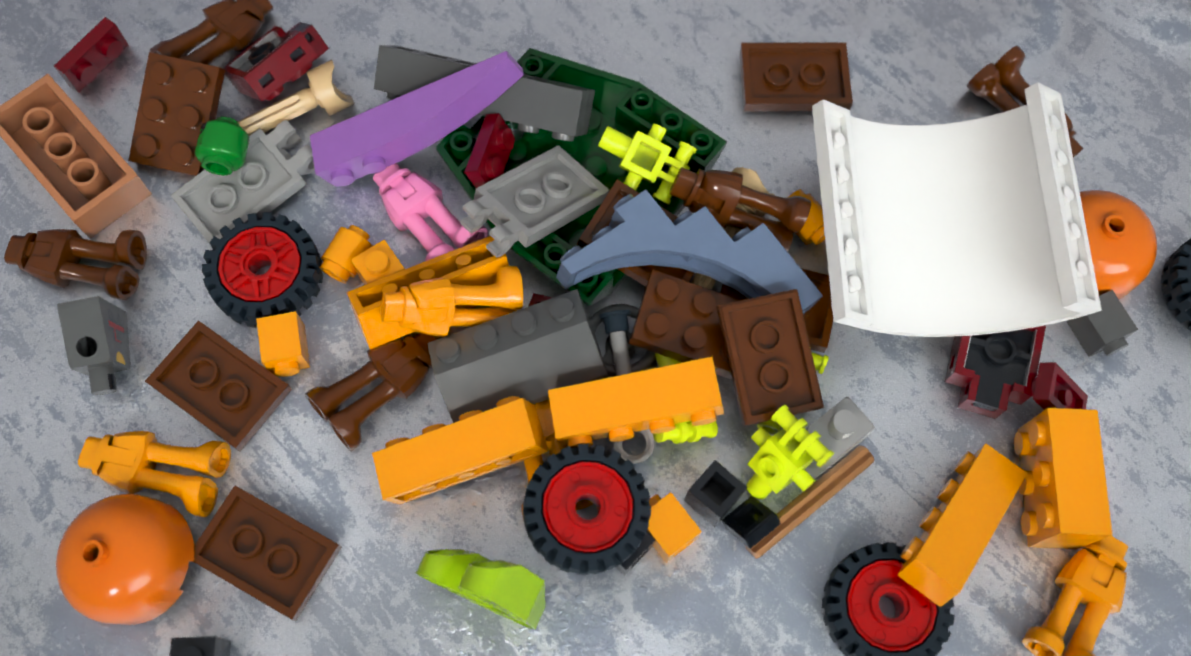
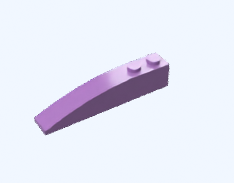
(409, 122)

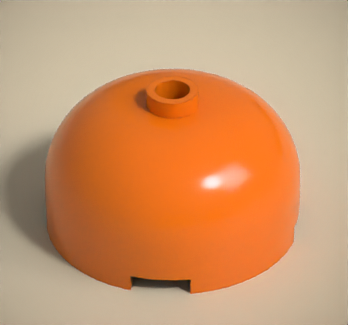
(1119, 241)
(124, 559)

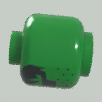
(222, 146)

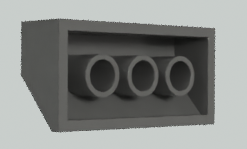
(518, 356)

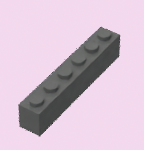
(530, 101)

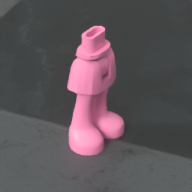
(411, 200)

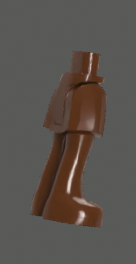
(232, 23)
(1006, 74)
(723, 190)
(57, 253)
(399, 366)

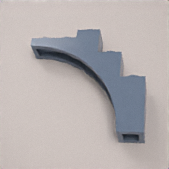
(695, 242)

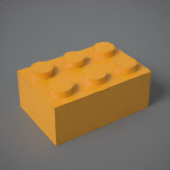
(1064, 479)

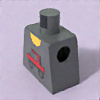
(96, 341)

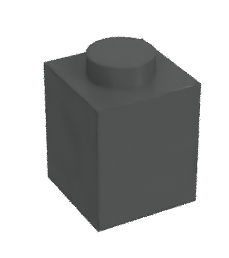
(1104, 329)

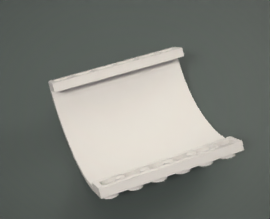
(954, 222)

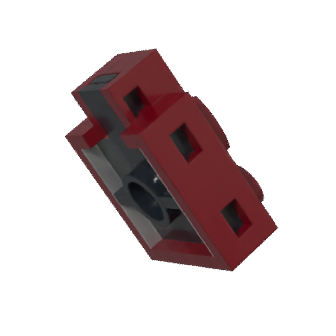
(275, 60)
(995, 369)

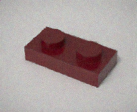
(91, 55)
(490, 150)
(1056, 389)

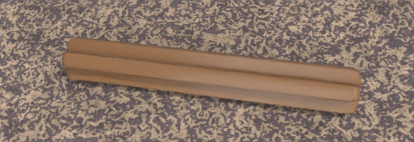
(815, 497)

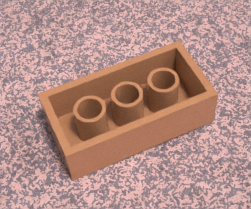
(70, 156)

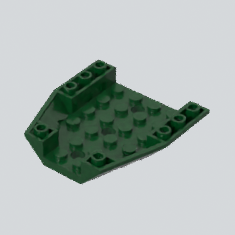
(617, 104)

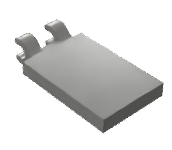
(258, 187)
(533, 200)

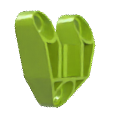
(494, 585)

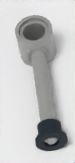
(617, 325)

